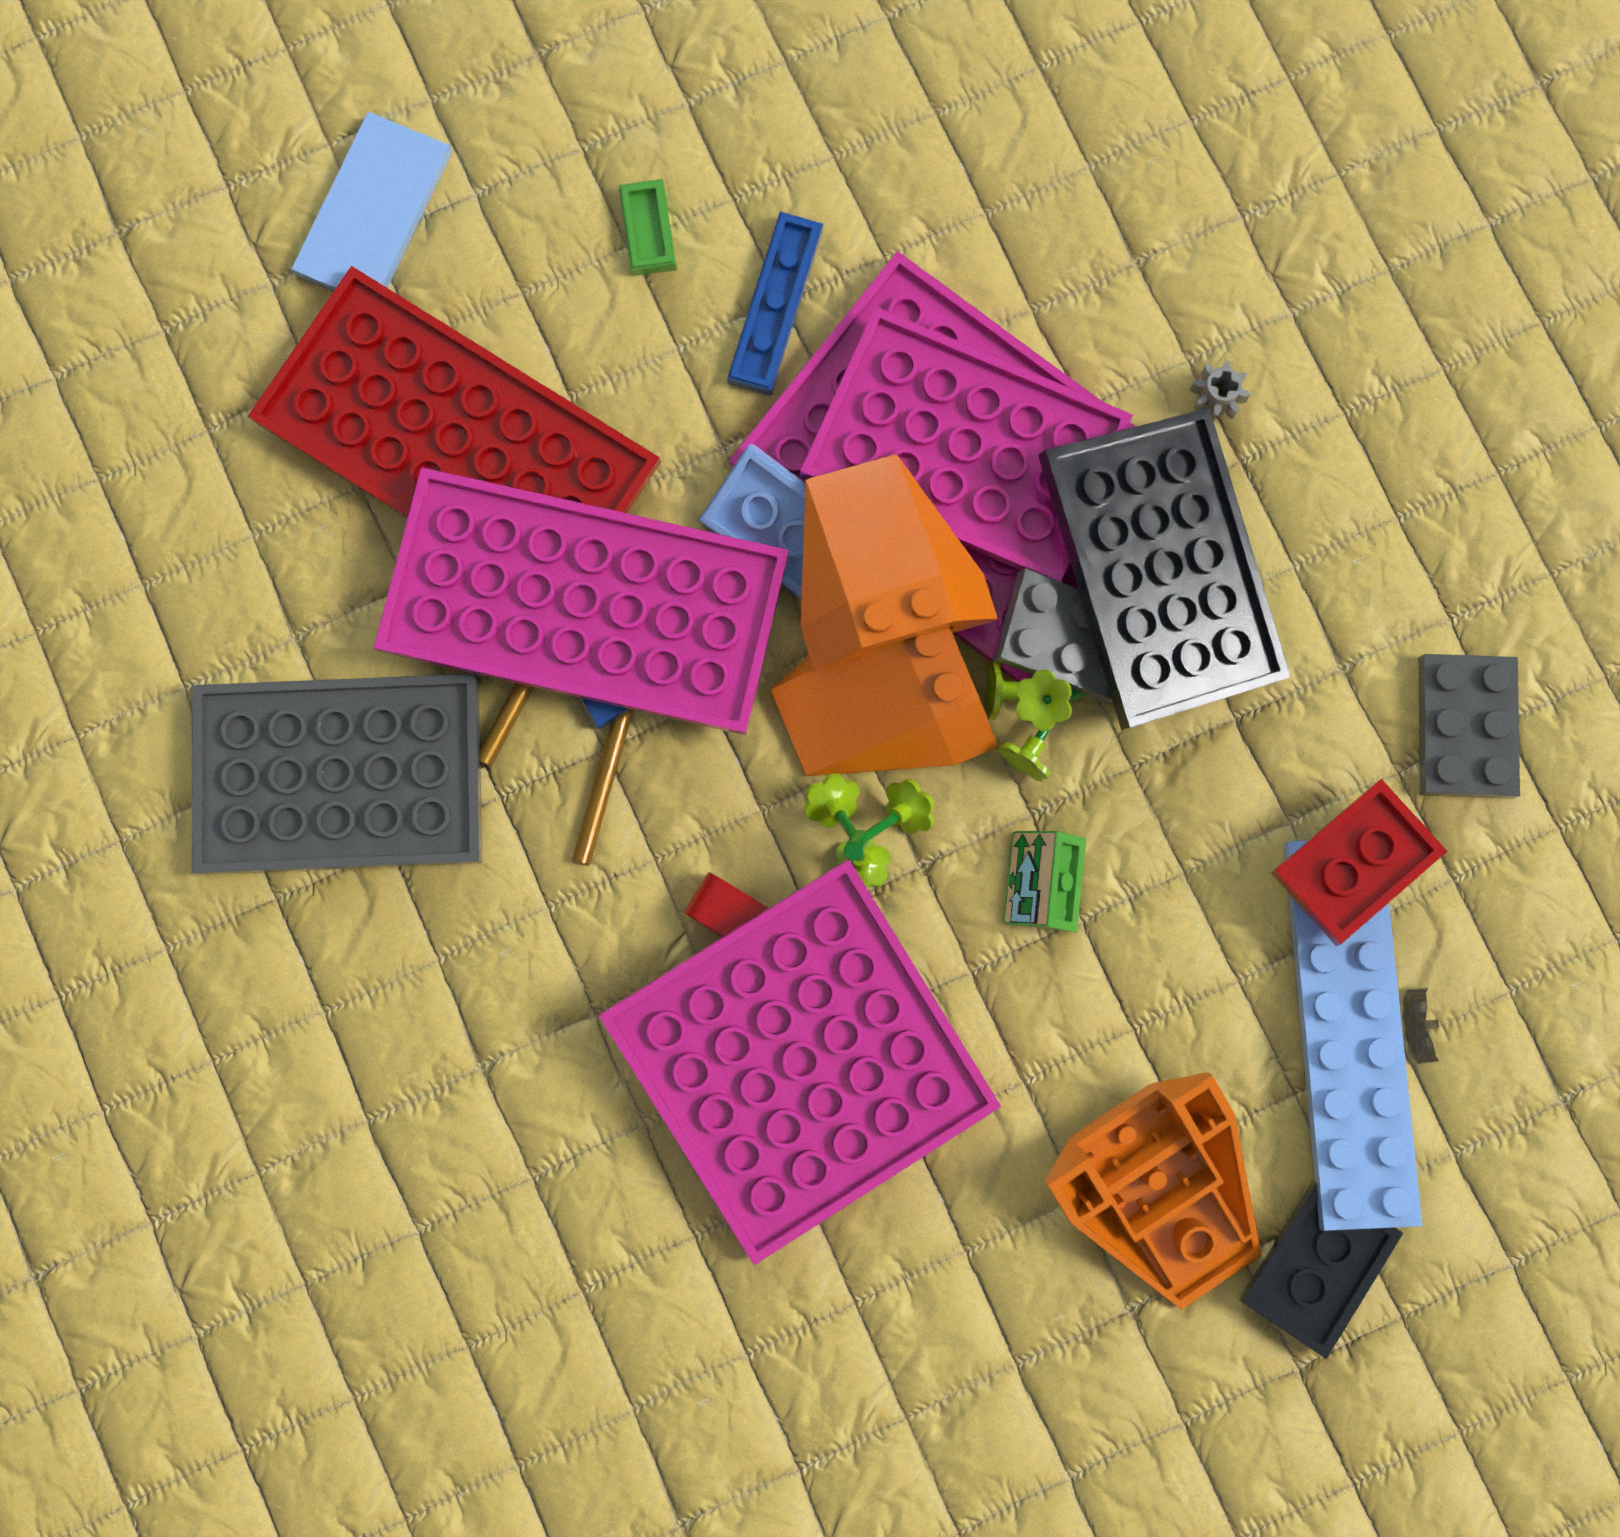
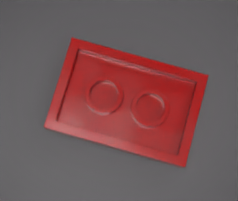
(1359, 862)

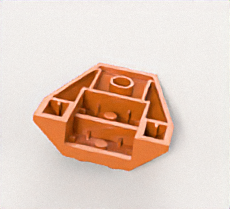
(881, 565)
(887, 711)
(1163, 1187)

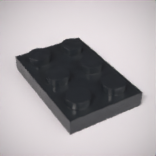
(1317, 1276)

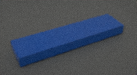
(775, 303)

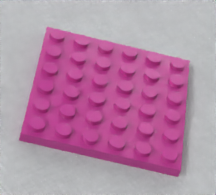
(800, 1061)

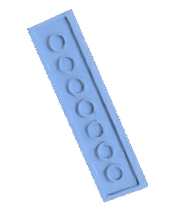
(1355, 1074)

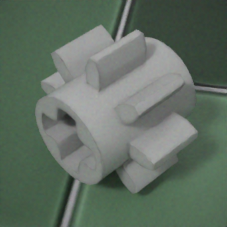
(1231, 387)

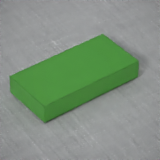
(647, 227)

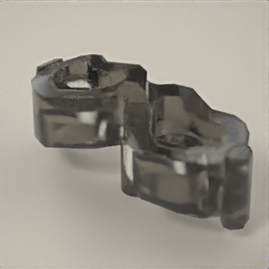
(1416, 1025)

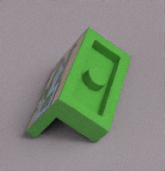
(1044, 880)

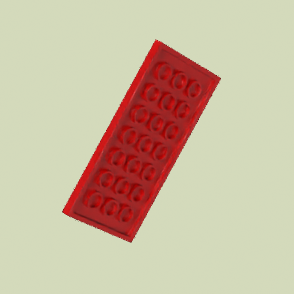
(397, 390)

